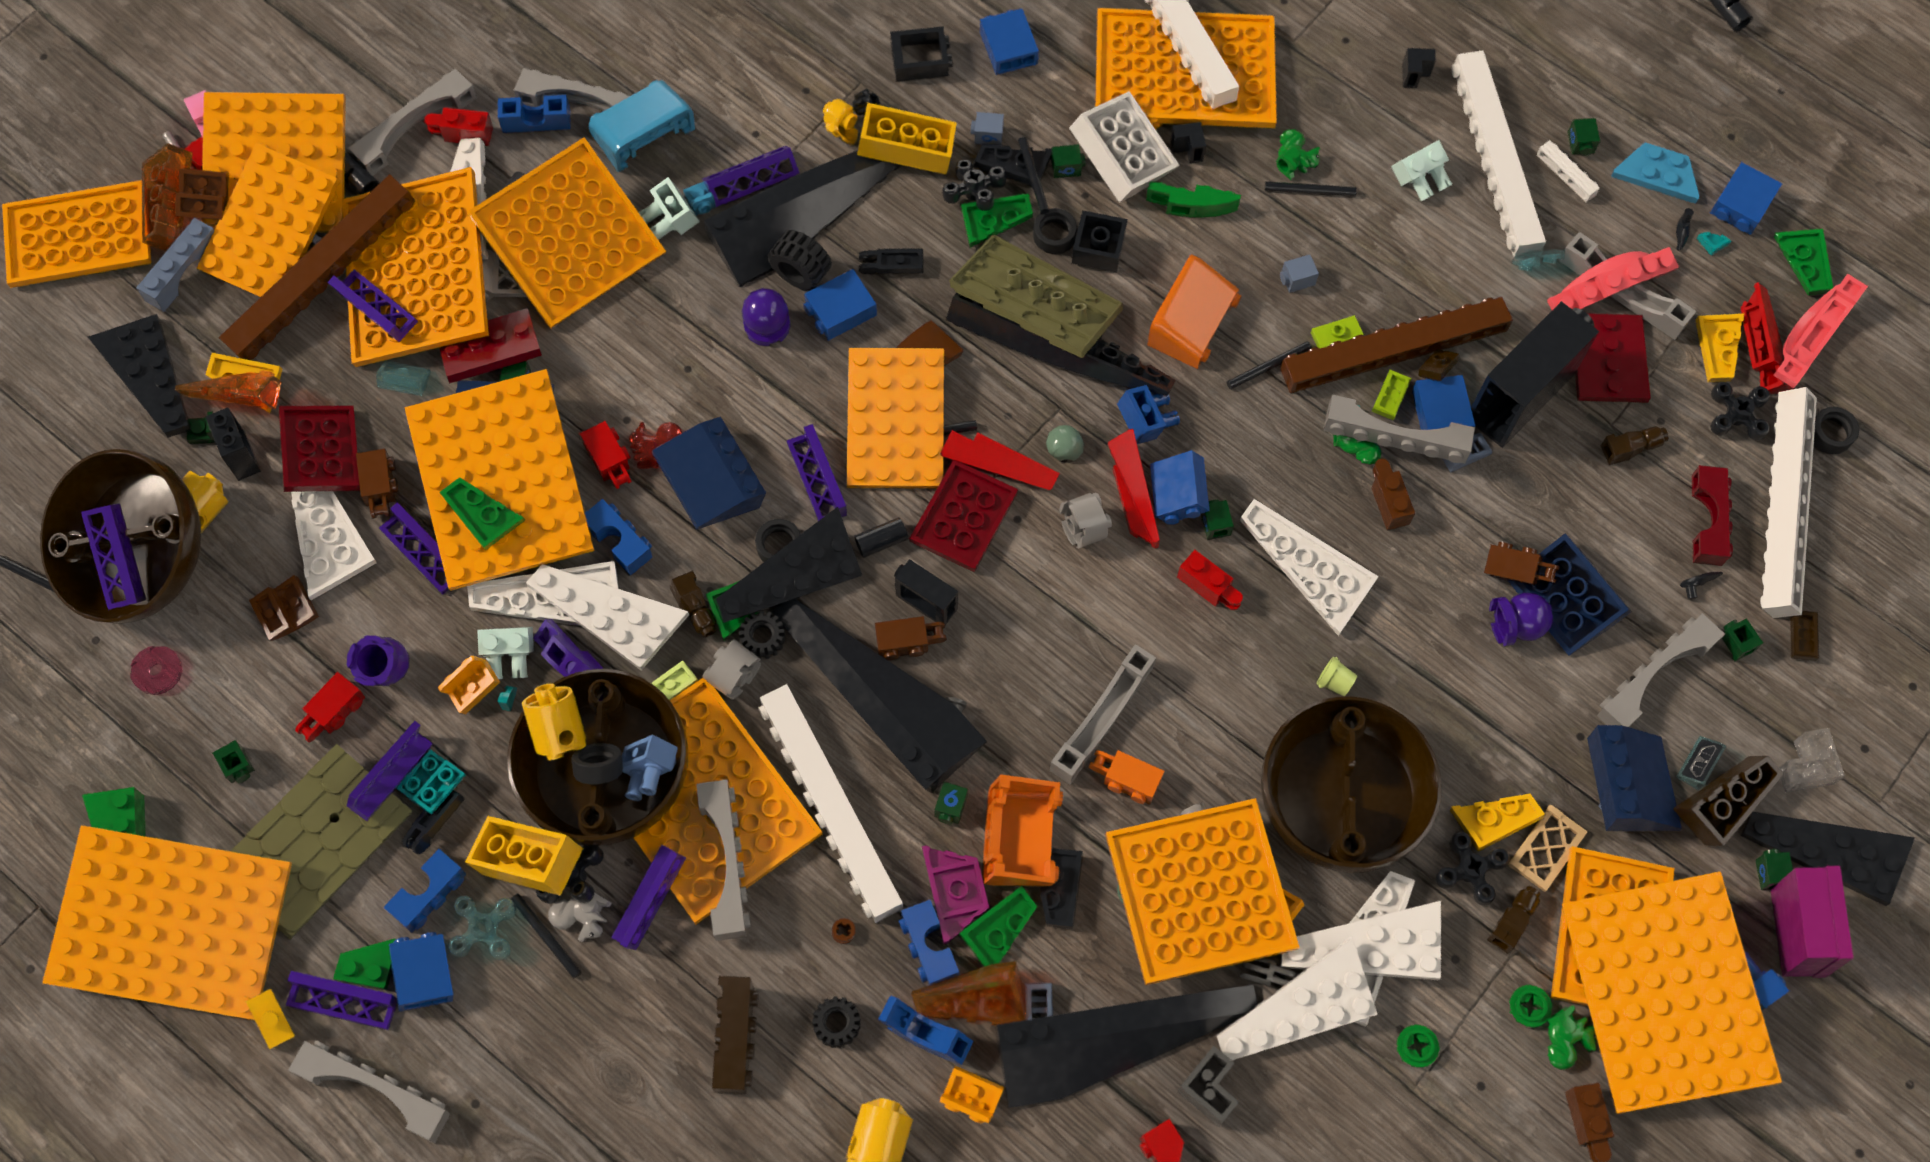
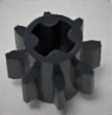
(861, 99)

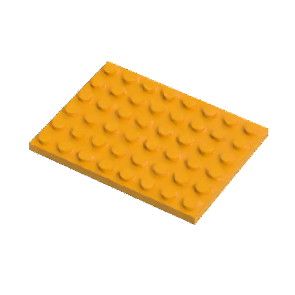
(1141, 59)
(427, 267)
(516, 452)
(768, 812)
(167, 922)
(1670, 993)

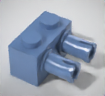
(645, 763)

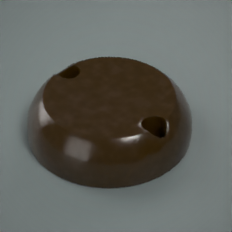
(158, 520)
(627, 714)
(1350, 785)

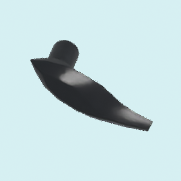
(1683, 228)
(1691, 583)

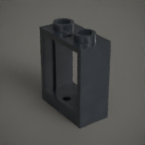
(923, 69)
(233, 444)
(925, 592)

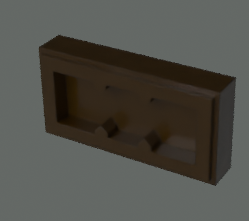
(1438, 365)
(1805, 636)

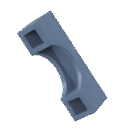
(162, 282)

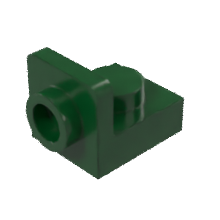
(199, 431)

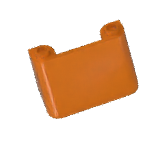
(1192, 312)
(1020, 832)

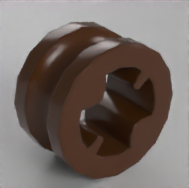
(842, 939)

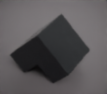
(1417, 64)
(1189, 139)

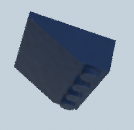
(710, 474)
(1580, 599)
(1632, 780)

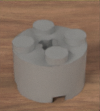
(1085, 520)
(732, 669)

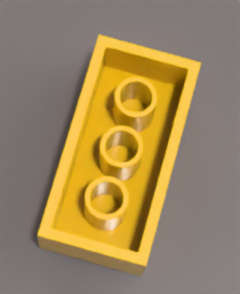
(907, 138)
(524, 855)

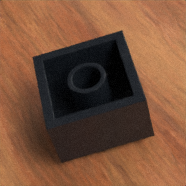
(1099, 241)

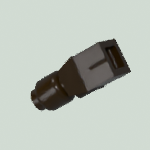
(1632, 443)
(691, 599)
(1515, 920)

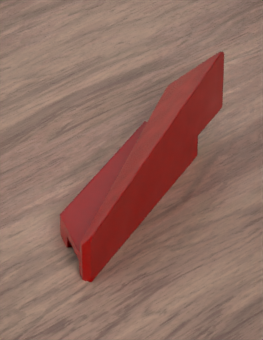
(1763, 339)
(999, 459)
(1133, 488)

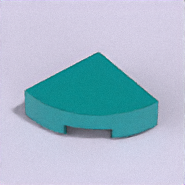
(1713, 242)
(507, 698)

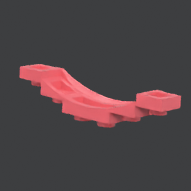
(1615, 276)
(1816, 329)

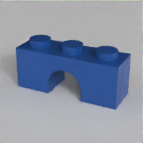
(518, 117)
(632, 550)
(414, 909)
(919, 923)

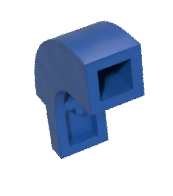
(924, 1032)

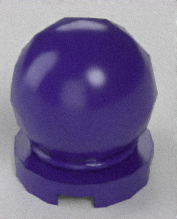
(765, 317)
(1521, 618)
(378, 661)

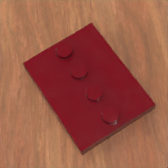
(508, 343)
(1616, 362)
(318, 448)
(963, 515)

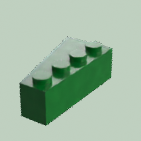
(117, 810)

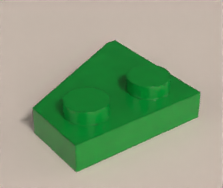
(366, 966)

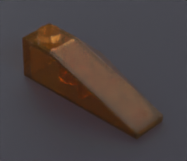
(245, 389)

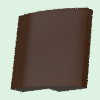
(201, 193)
(932, 336)
(283, 608)

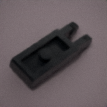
(892, 261)
(428, 825)

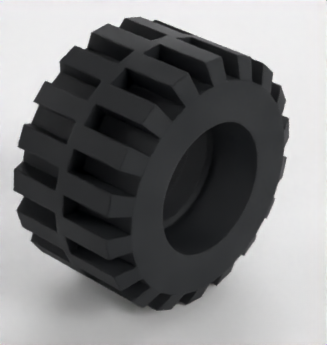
(799, 260)

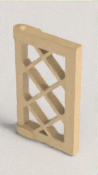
(1555, 868)

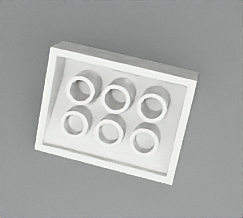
(1123, 146)

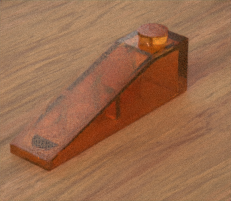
(982, 995)

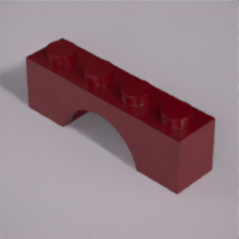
(1712, 488)

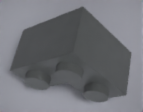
(1203, 1087)

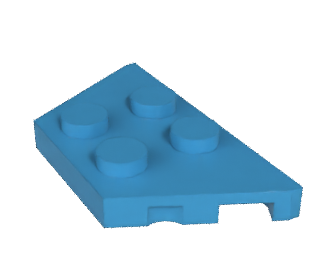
(1659, 171)

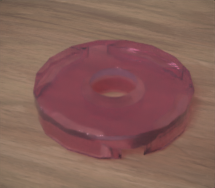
(159, 683)

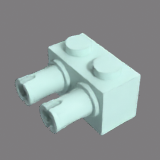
(1427, 160)
(671, 203)
(512, 641)

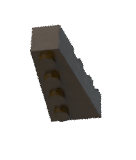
(1728, 801)
(734, 1035)

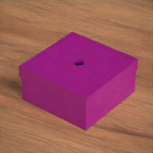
(1811, 922)

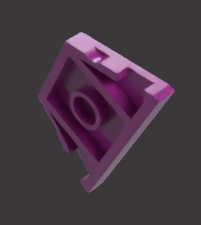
(955, 889)

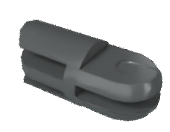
(1269, 972)

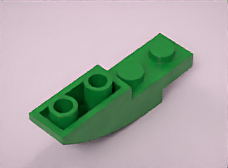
(1198, 204)

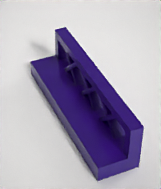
(748, 167)
(367, 308)
(823, 468)
(424, 540)
(122, 552)
(389, 772)
(648, 898)
(339, 990)

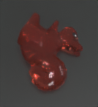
(644, 444)

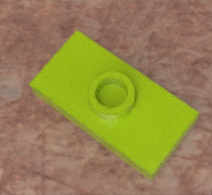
(1336, 331)
(1391, 394)

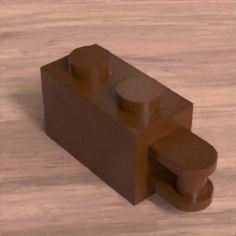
(377, 480)
(1391, 496)
(1518, 565)
(907, 637)
(1591, 1120)

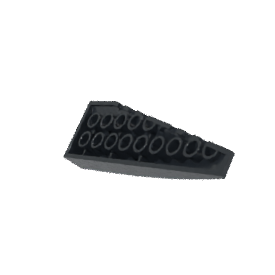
(802, 203)
(1101, 362)
(910, 718)
(1074, 1050)

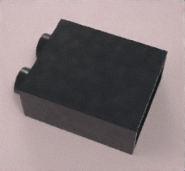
(1533, 373)

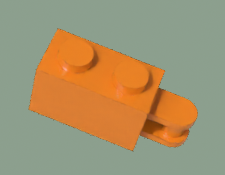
(1128, 775)

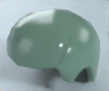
(1065, 443)

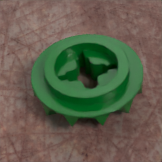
(1539, 1000)
(1422, 1035)

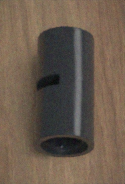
(1733, 13)
(358, 176)
(881, 537)

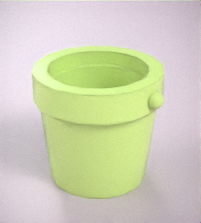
(1336, 677)

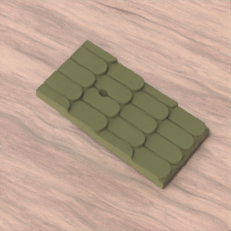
(1036, 296)
(321, 851)

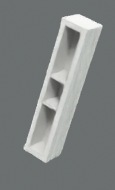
(1568, 171)

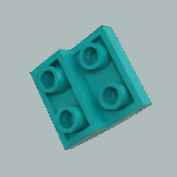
(431, 781)

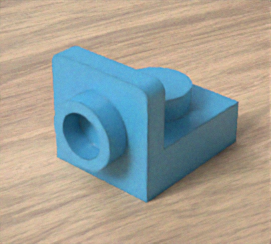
(699, 198)

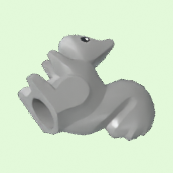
(565, 913)

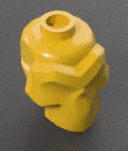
(840, 121)

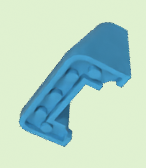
(640, 121)

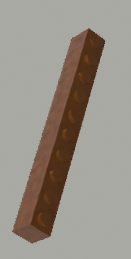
(314, 270)
(1395, 344)

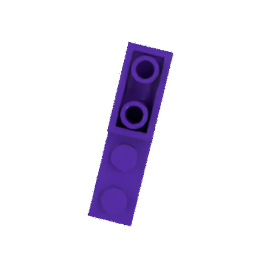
(562, 652)

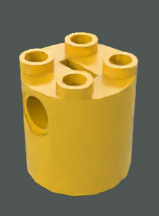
(207, 495)
(554, 721)
(880, 1132)

